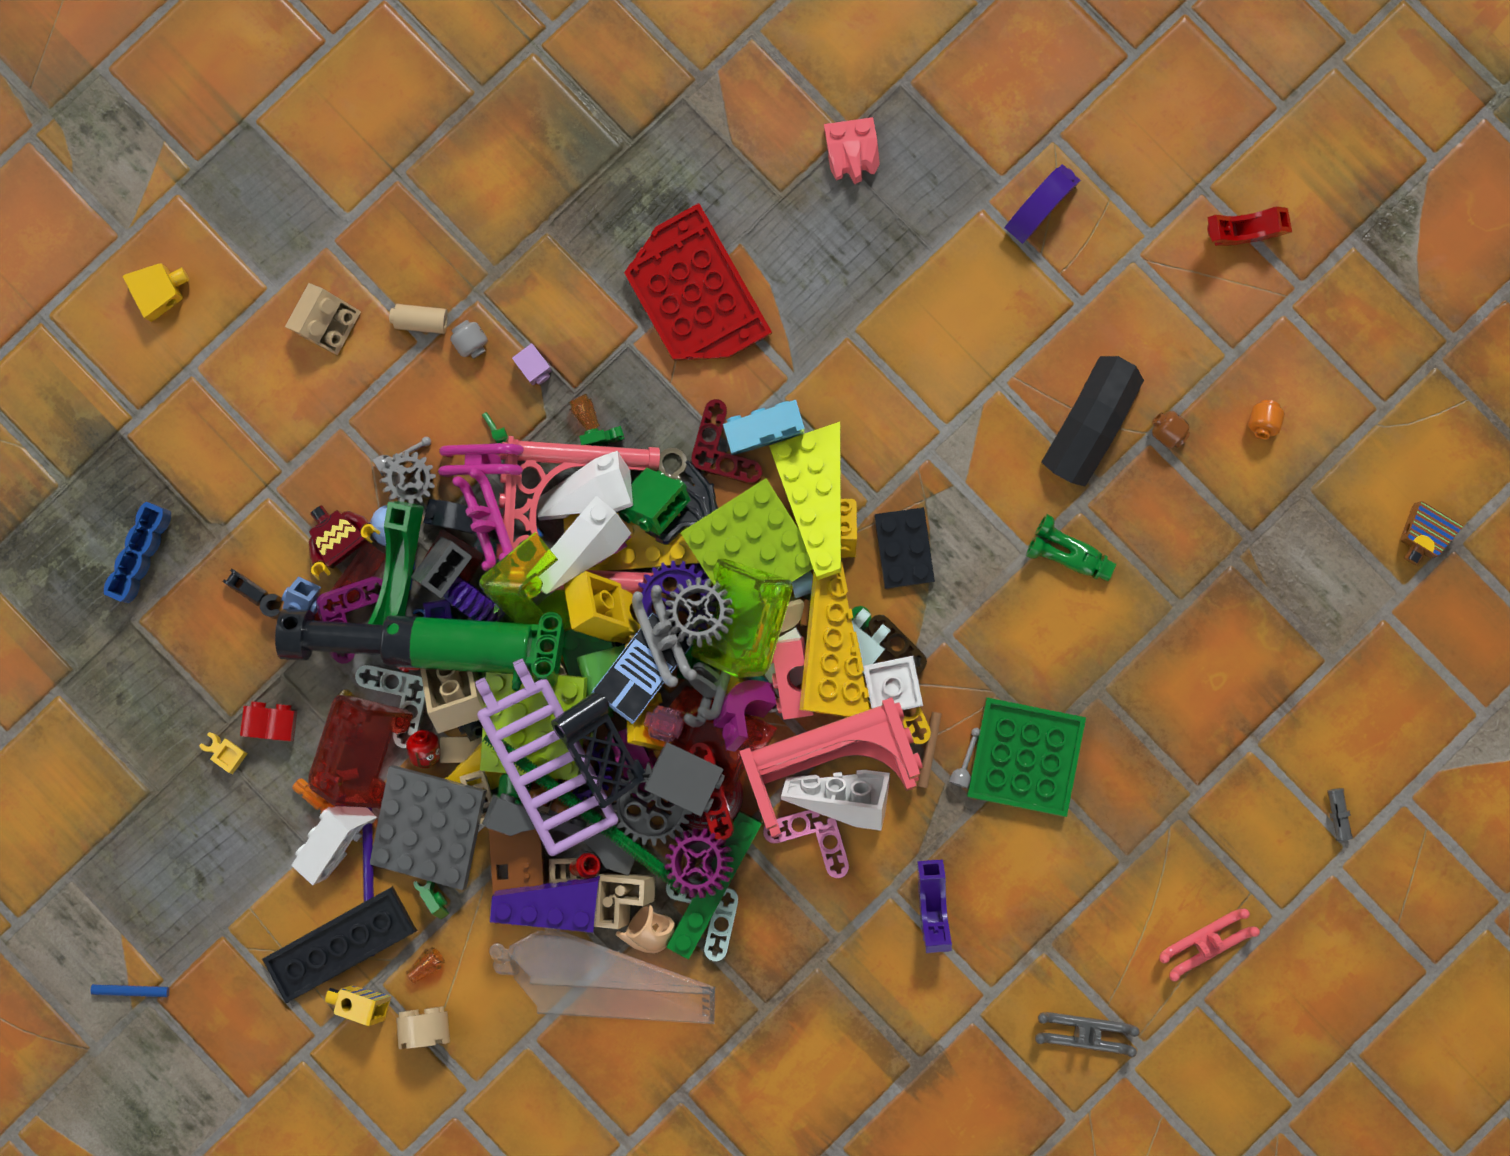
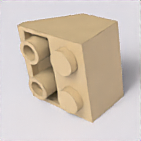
(323, 318)

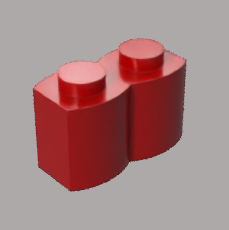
(268, 722)

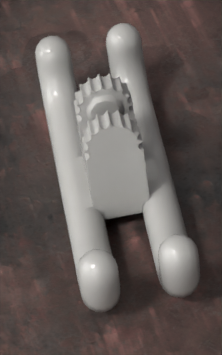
(661, 638)

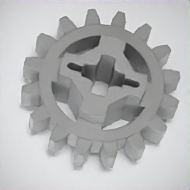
(399, 472)

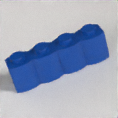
(134, 559)

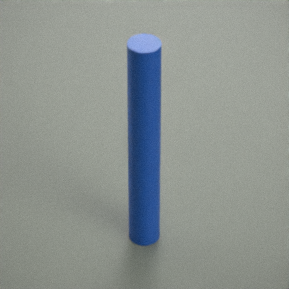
(123, 990)

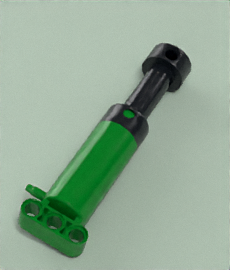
(430, 642)

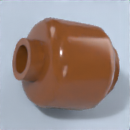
(1170, 429)

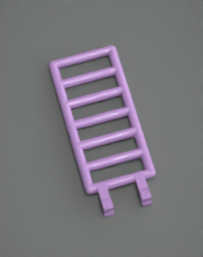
(519, 782)

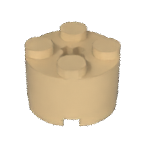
(422, 1029)

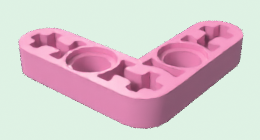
(821, 831)

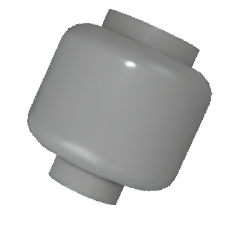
(469, 339)

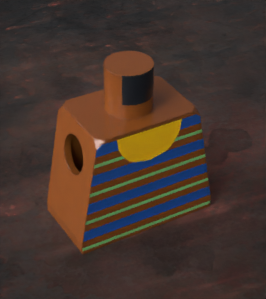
(1427, 532)

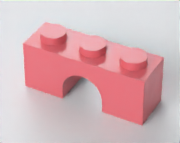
(788, 655)

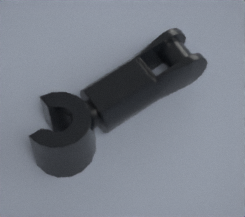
(254, 594)

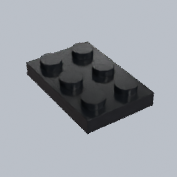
(904, 548)

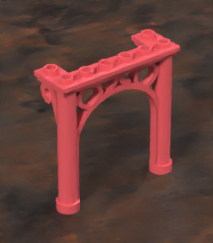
(568, 457)

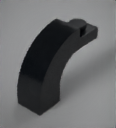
(451, 516)

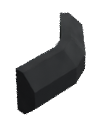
(1094, 420)

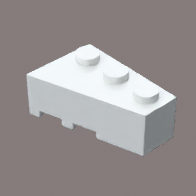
(330, 840)

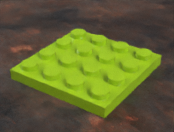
(752, 532)
(568, 691)

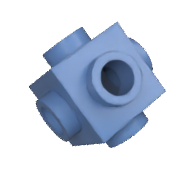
(301, 595)

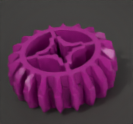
(691, 870)

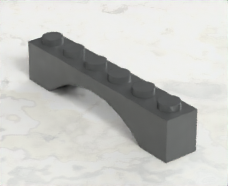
(512, 818)

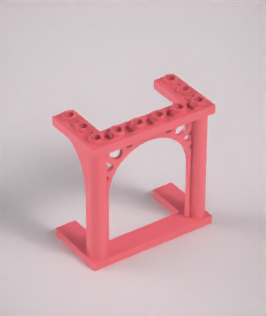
(871, 733)

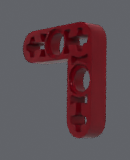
(710, 448)

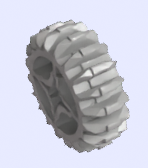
(680, 599)

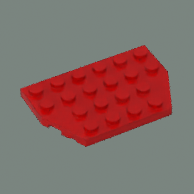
(694, 291)

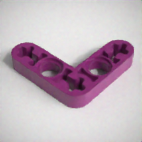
(337, 612)

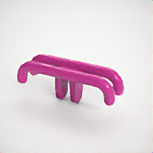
(481, 457)
(485, 518)

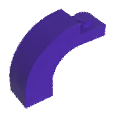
(1042, 203)
(933, 906)

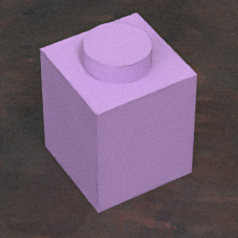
(532, 365)

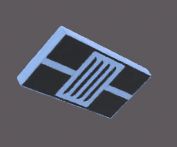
(634, 676)

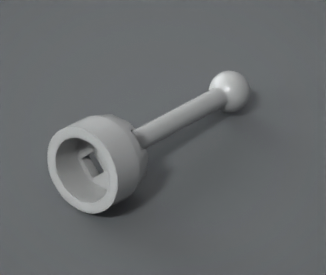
(380, 460)
(961, 776)

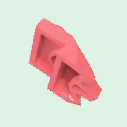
(852, 148)

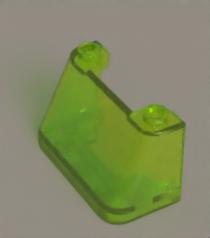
(758, 616)

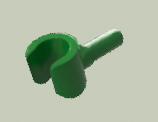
(499, 435)

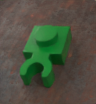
(602, 438)

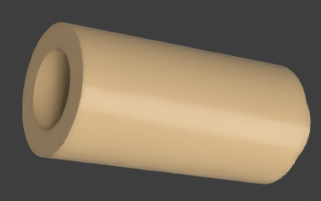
(419, 318)

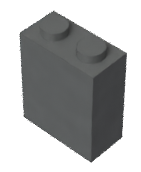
(441, 567)
(684, 779)

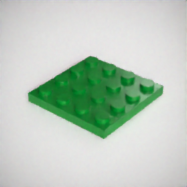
(1026, 757)

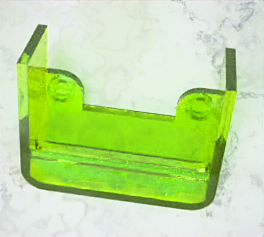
(517, 581)

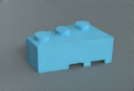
(763, 427)

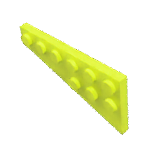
(812, 481)

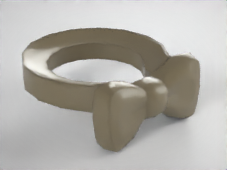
(677, 475)

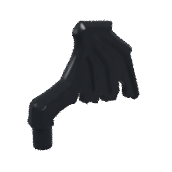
(701, 504)

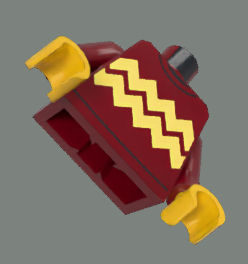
(336, 538)

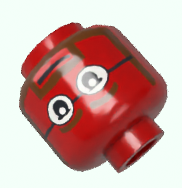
(423, 749)

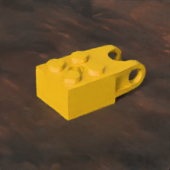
(600, 608)

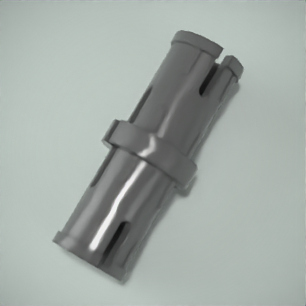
(1340, 814)

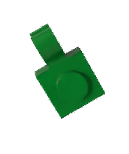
(434, 901)

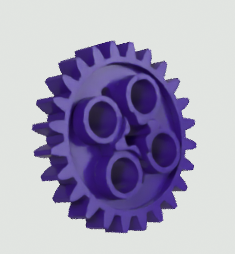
(678, 574)

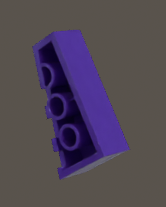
(550, 905)

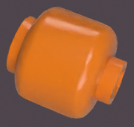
(1266, 419)

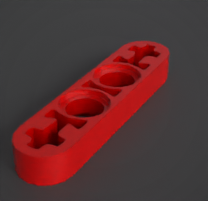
(719, 793)

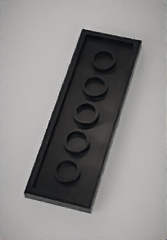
(339, 944)

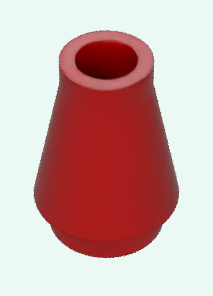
(585, 866)

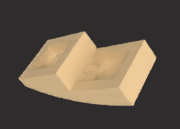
(457, 748)

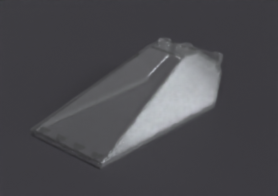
(593, 981)

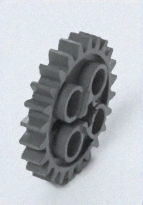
(641, 824)

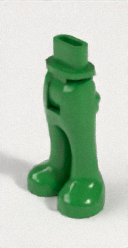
(1082, 558)

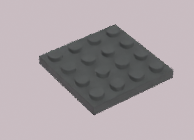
(428, 827)

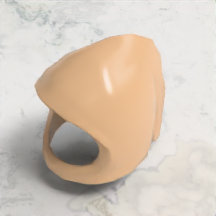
(641, 933)

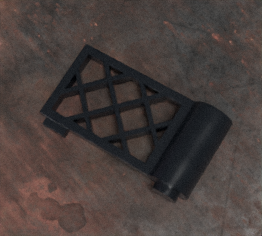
(585, 719)

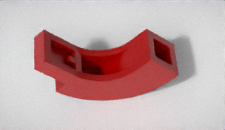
(1249, 227)

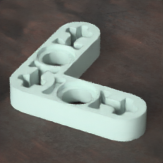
(403, 689)
(721, 911)

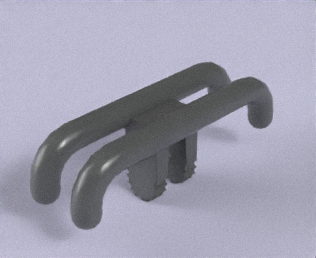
(710, 685)
(1087, 1033)

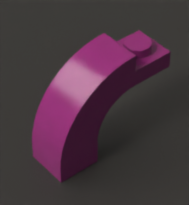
(749, 698)

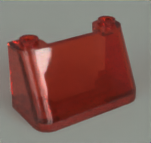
(354, 751)

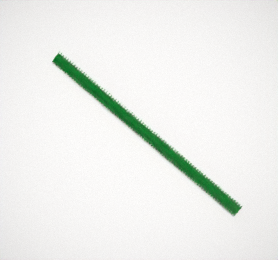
(593, 817)

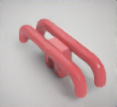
(1208, 942)

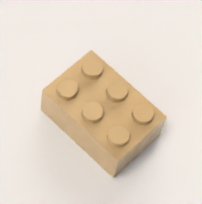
(451, 697)

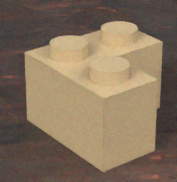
(618, 893)

